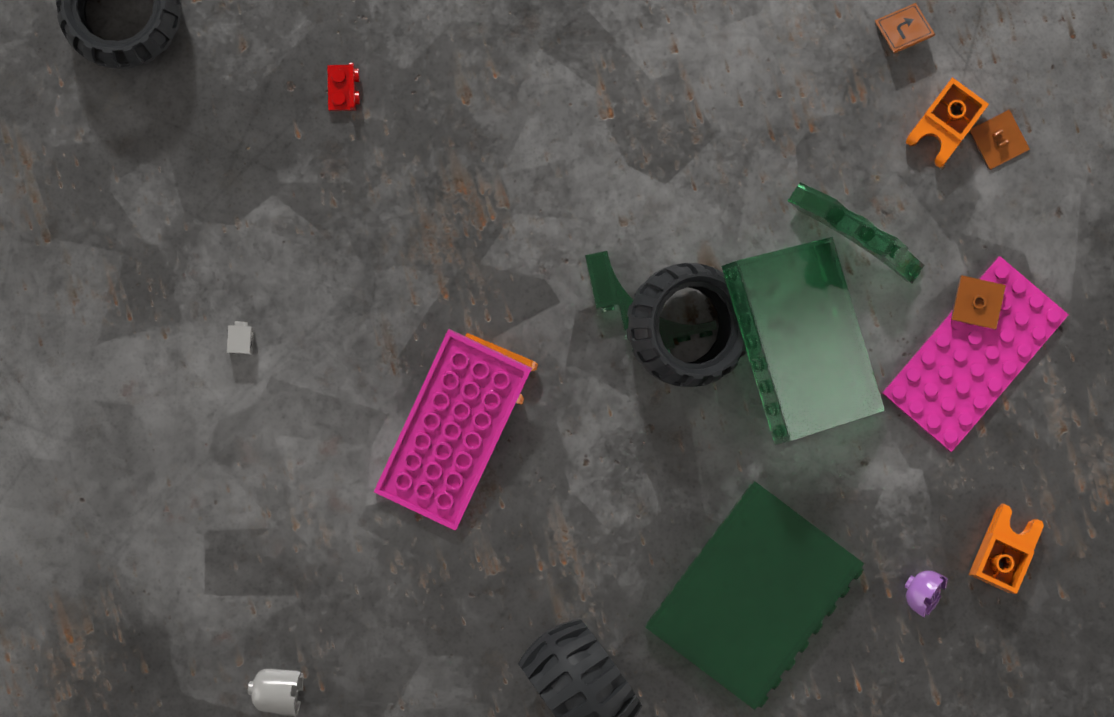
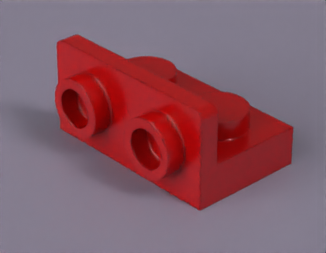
(342, 87)

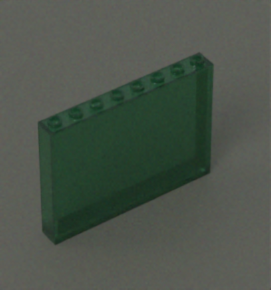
(803, 339)
(755, 595)

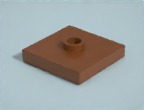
(978, 302)

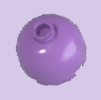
(924, 591)

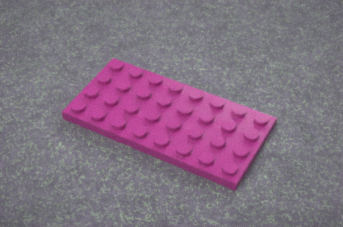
(970, 366)
(452, 429)

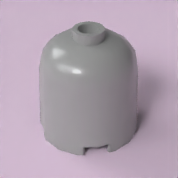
(276, 691)

